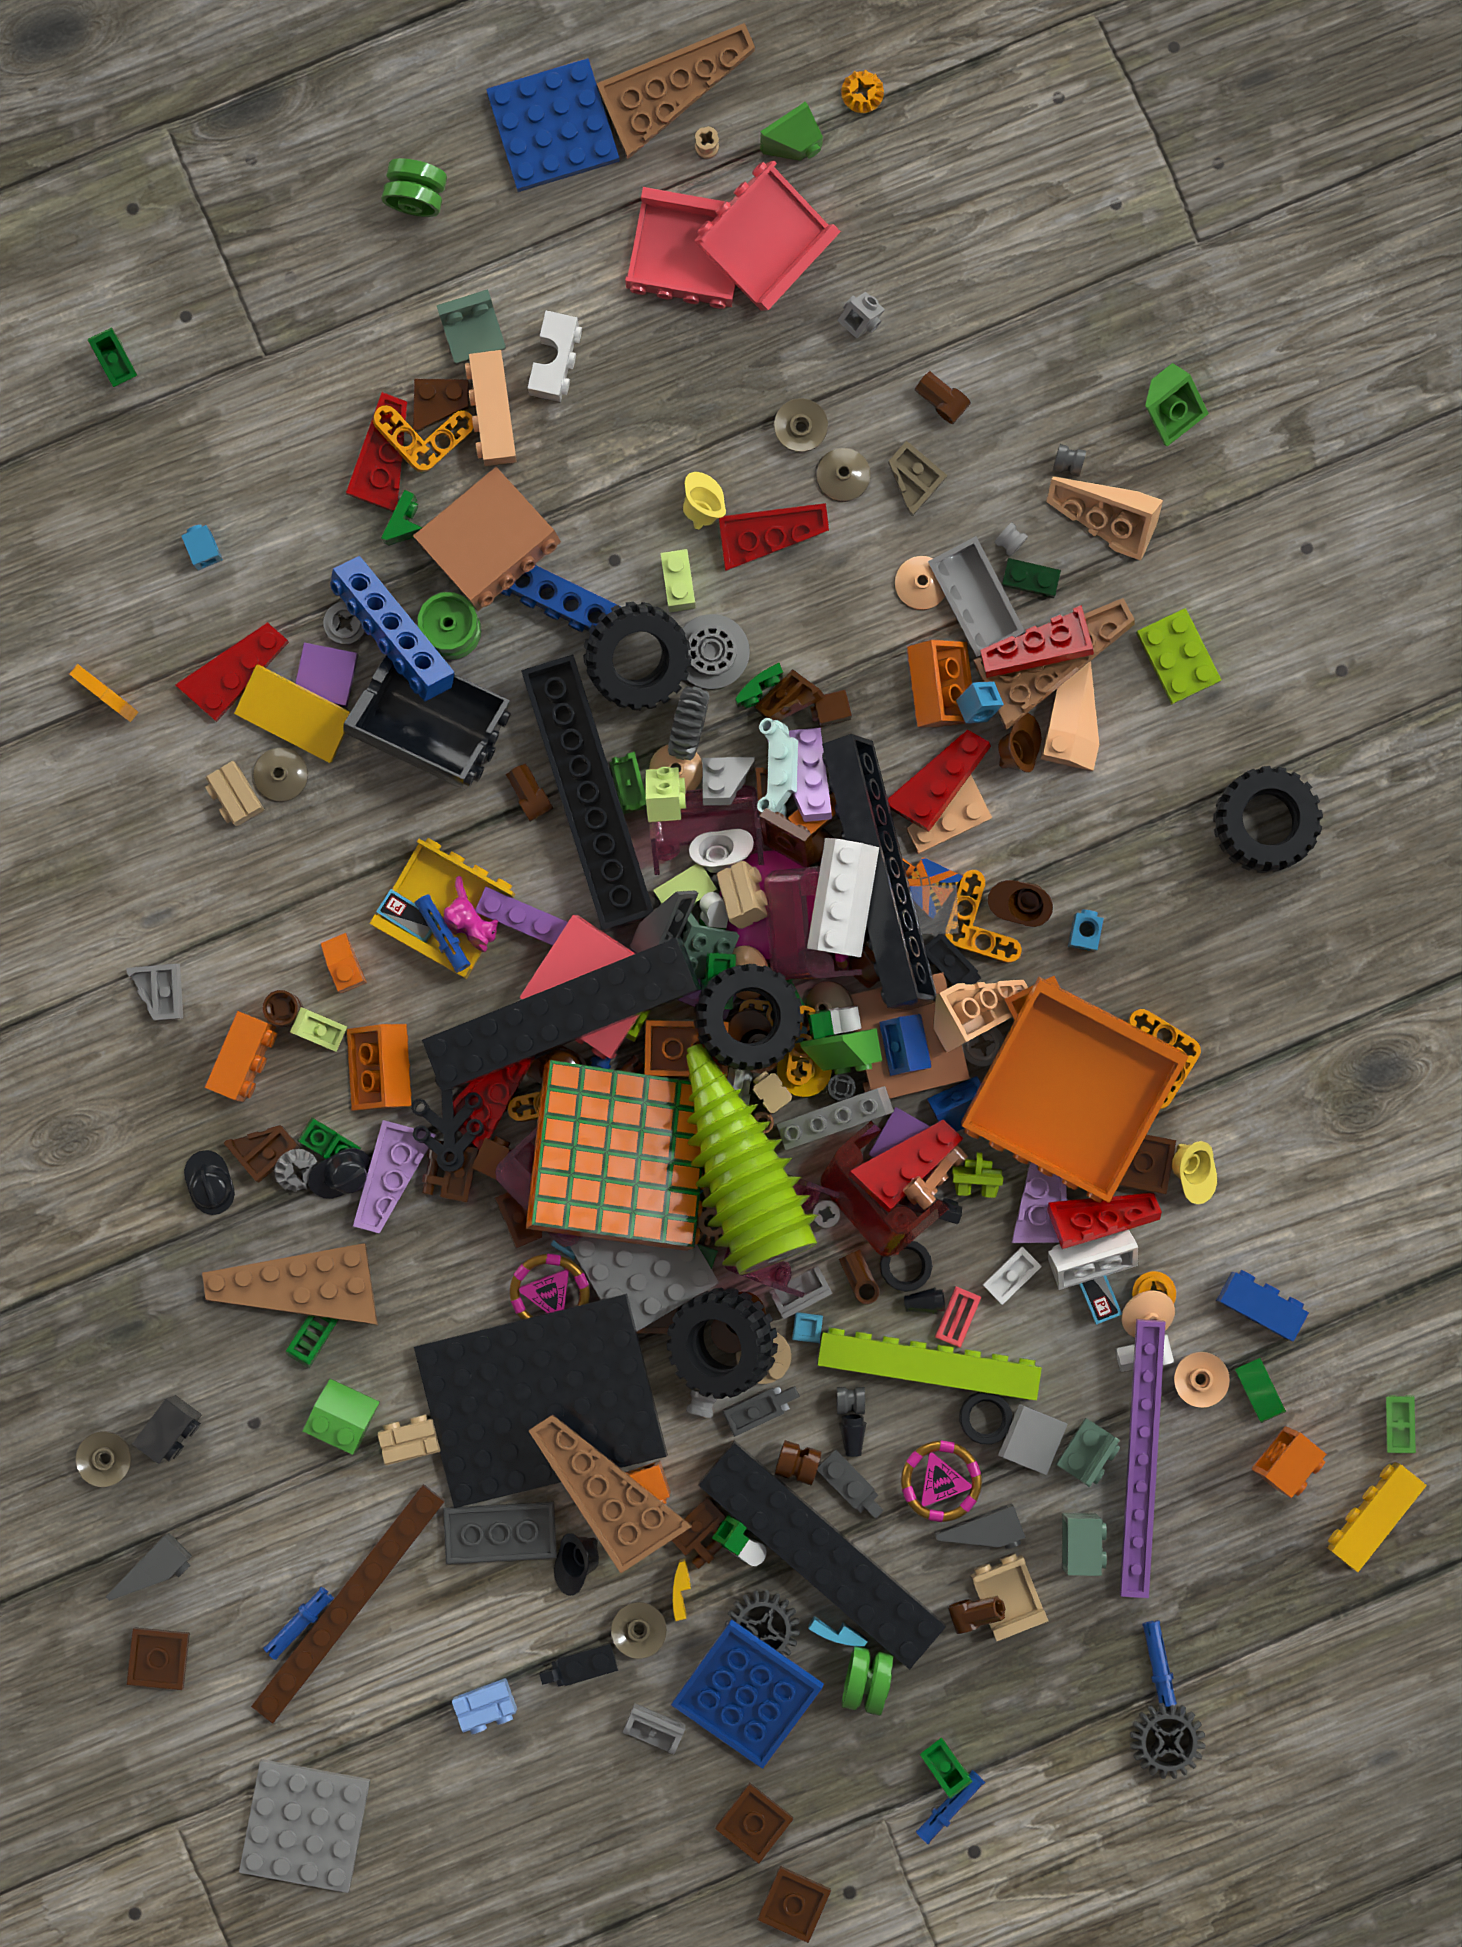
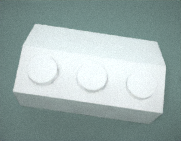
(1093, 1259)

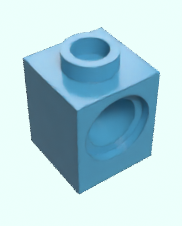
(201, 546)
(979, 702)
(1077, 940)

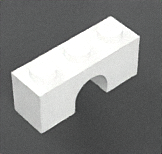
(550, 379)

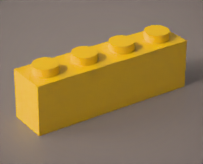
(1375, 1516)

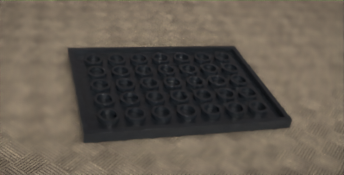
(508, 1378)

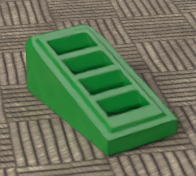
(320, 1341)

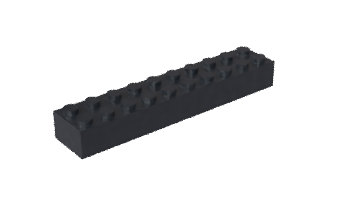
(588, 793)
(892, 914)
(561, 1014)
(822, 1554)

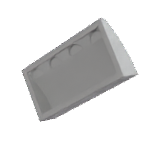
(976, 595)

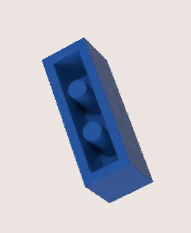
(1263, 1305)

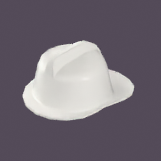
(721, 849)

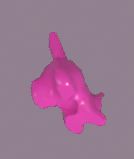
(463, 918)

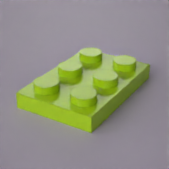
(1178, 656)

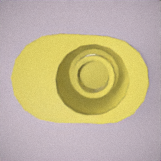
(703, 499)
(1196, 1170)

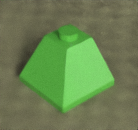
(792, 135)
(1174, 403)

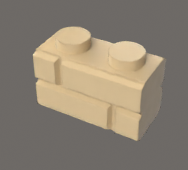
(234, 794)
(742, 894)
(769, 1090)
(409, 1440)

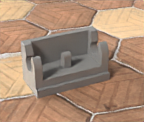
(814, 1289)
(654, 1728)

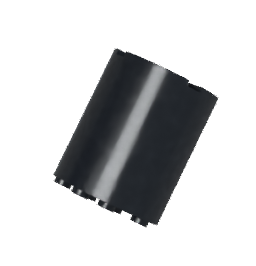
(441, 735)

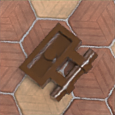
(454, 1184)
(704, 1520)

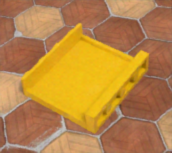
(435, 874)

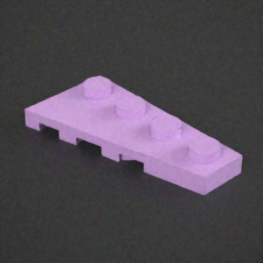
(812, 784)
(389, 1173)
(1033, 1220)

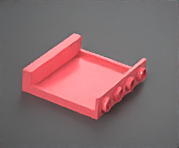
(765, 236)
(667, 257)
(575, 953)

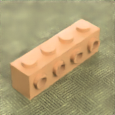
(492, 408)

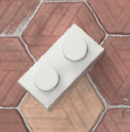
(1012, 1275)

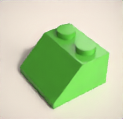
(845, 1051)
(341, 1416)

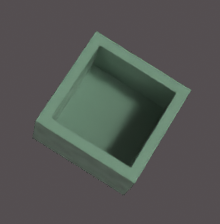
(1083, 1544)

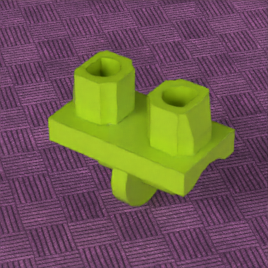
(977, 1172)

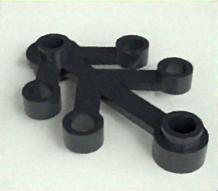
(449, 1126)

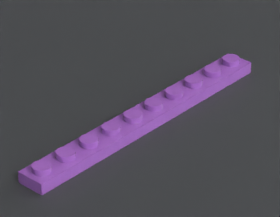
(538, 925)
(1142, 1458)

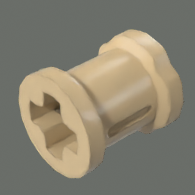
(709, 150)

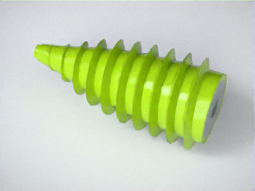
(744, 1174)

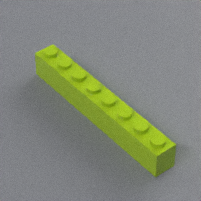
(929, 1365)

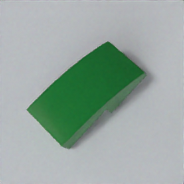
(752, 692)
(324, 1139)
(1260, 1390)

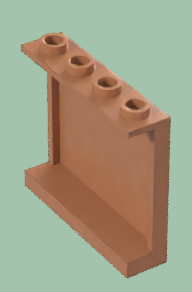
(487, 538)
(945, 1067)

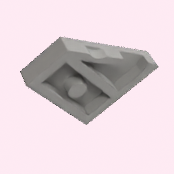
(724, 778)
(160, 990)

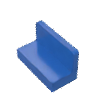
(905, 1044)
(954, 1102)

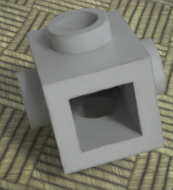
(861, 314)

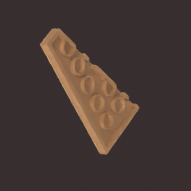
(659, 91)
(1028, 687)
(311, 1284)
(616, 1506)

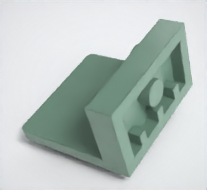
(471, 326)
(703, 939)
(1088, 1453)

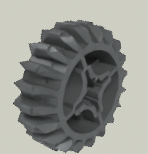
(688, 723)
(771, 1605)
(1175, 1730)

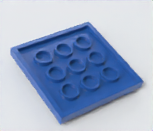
(553, 125)
(747, 1694)

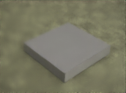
(1033, 1439)

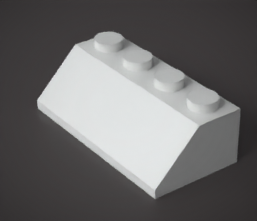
(843, 897)

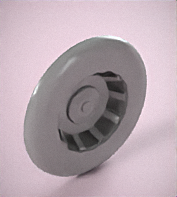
(713, 651)

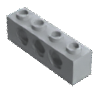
(835, 1118)

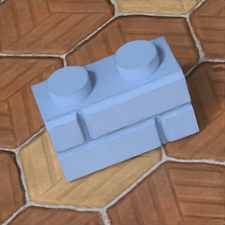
(484, 1706)

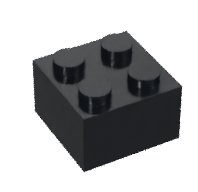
(167, 1429)

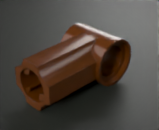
(947, 402)
(532, 798)
(858, 1275)
(970, 1615)

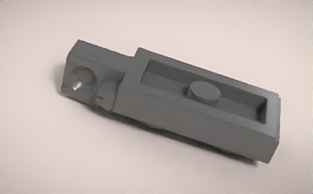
(759, 1409)
(849, 1483)

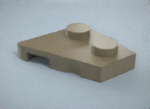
(915, 476)

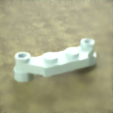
(781, 766)

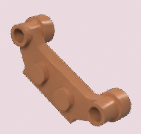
(923, 1190)

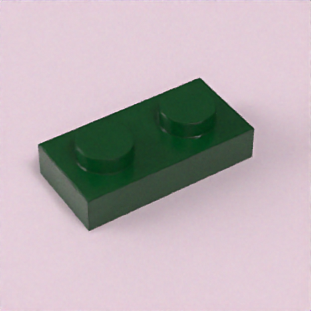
(1031, 577)

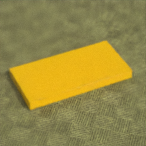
(293, 713)

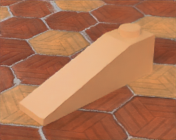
(1115, 514)
(1072, 723)
(971, 1010)

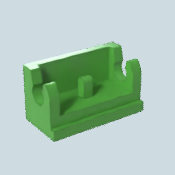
(628, 783)
(1400, 1424)

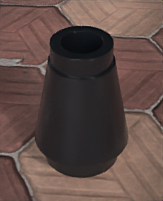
(927, 1301)
(853, 1434)

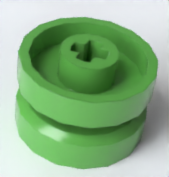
(414, 187)
(449, 609)
(871, 1681)

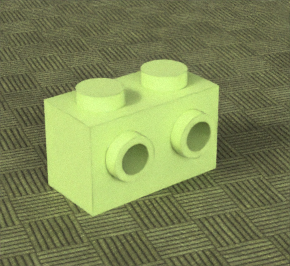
(664, 794)

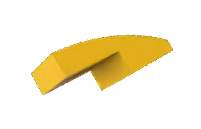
(681, 1583)

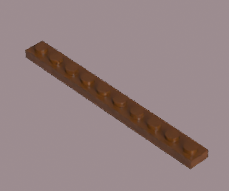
(348, 1603)

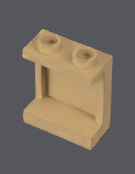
(1015, 1587)

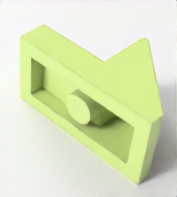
(318, 1029)

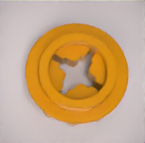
(857, 102)
(1161, 1282)

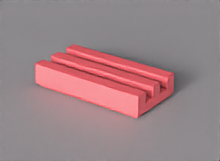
(966, 1295)

